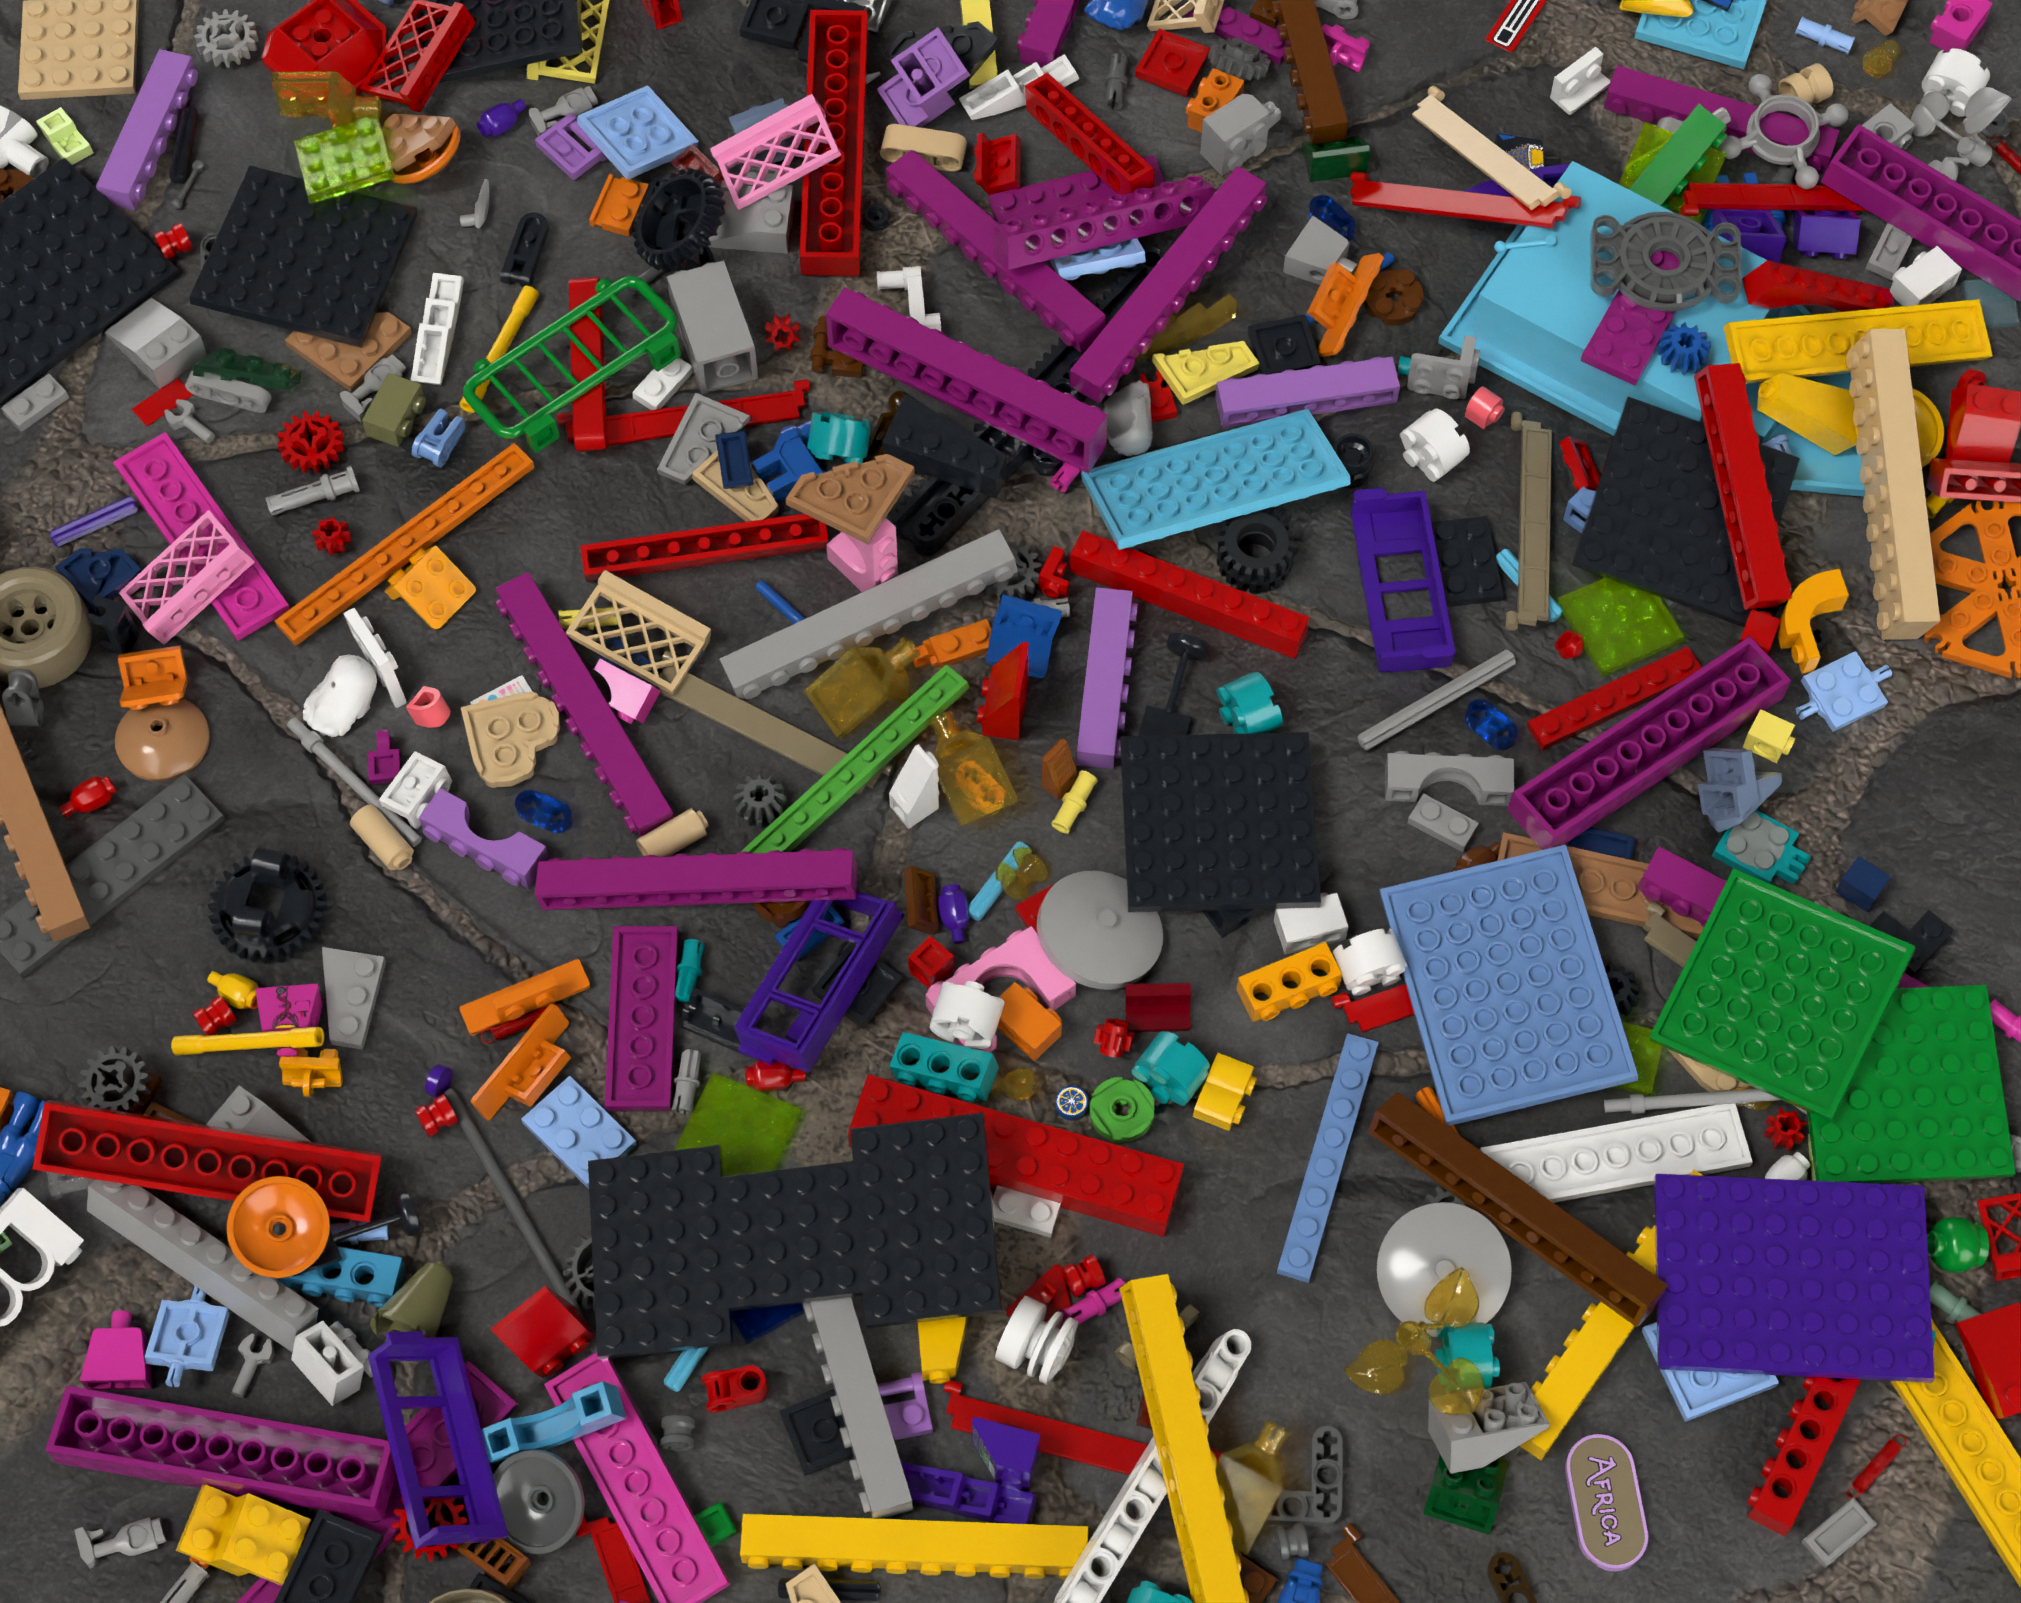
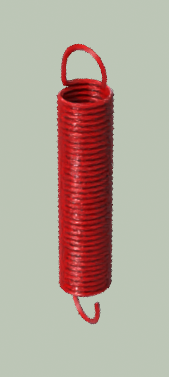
(2008, 155)
(514, 1026)
(1876, 1466)

